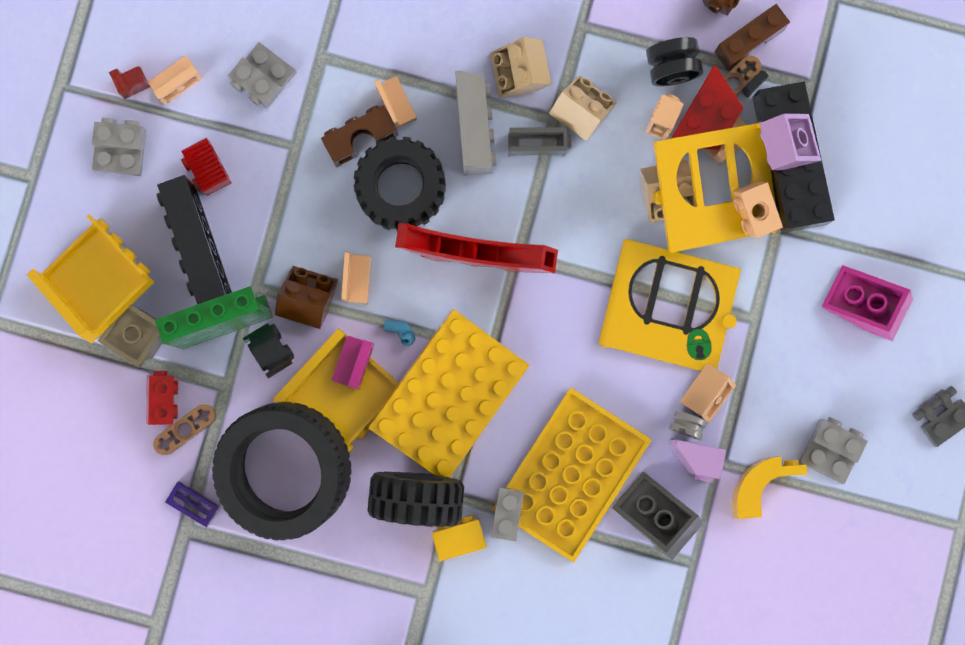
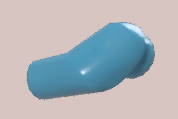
(402, 329)

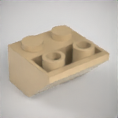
(520, 67)
(582, 107)
(650, 184)

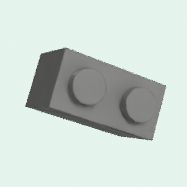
(507, 514)

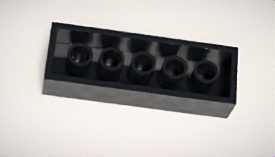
(802, 190)
(193, 239)

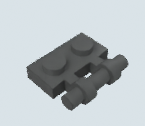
(945, 424)

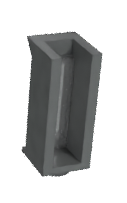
(538, 141)

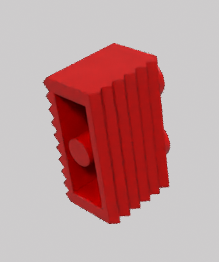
(205, 166)

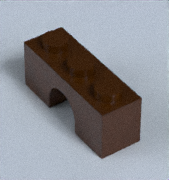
(752, 35)
(374, 123)

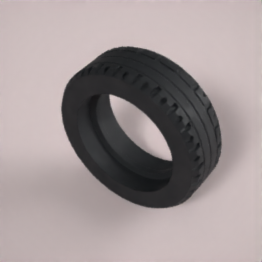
(239, 498)

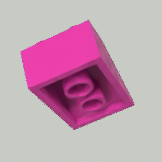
(868, 302)

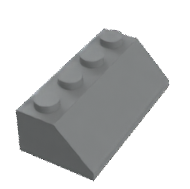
(474, 123)

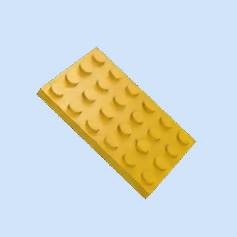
(448, 395)
(575, 473)

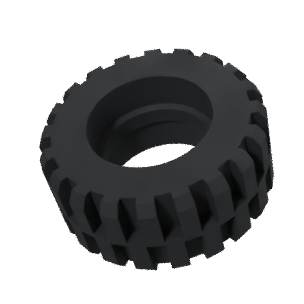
(389, 154)
(415, 499)

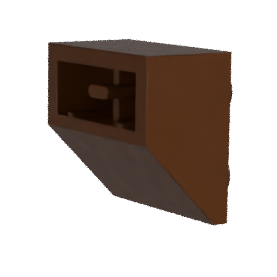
(305, 297)

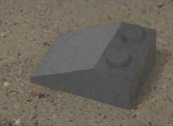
(658, 515)

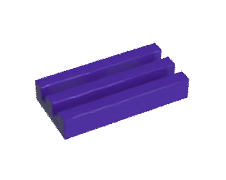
(210, 514)

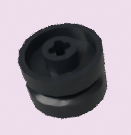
(674, 61)

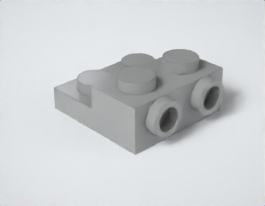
(261, 75)
(118, 147)
(833, 449)

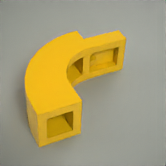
(749, 488)

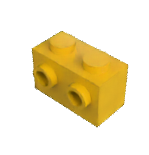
(459, 538)

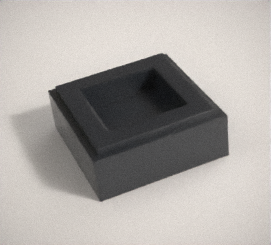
(755, 83)

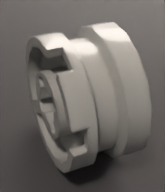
(688, 425)

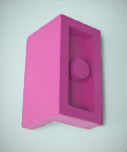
(353, 362)

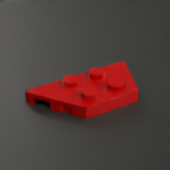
(712, 108)

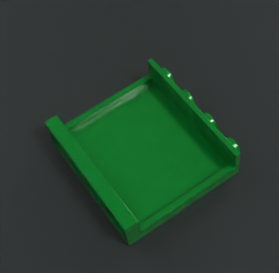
(213, 319)

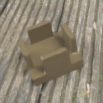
(133, 336)

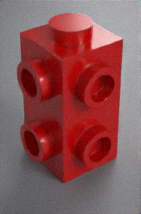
(160, 398)

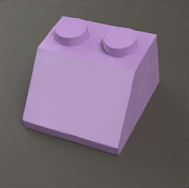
(789, 141)
(699, 459)

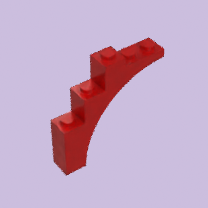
(476, 252)

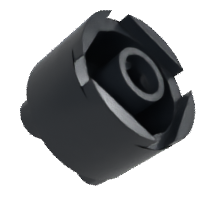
(268, 349)

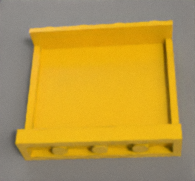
(93, 280)
(345, 406)

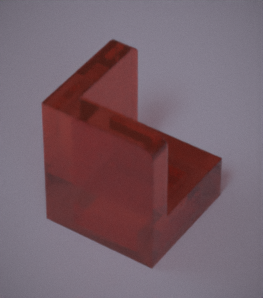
(129, 82)

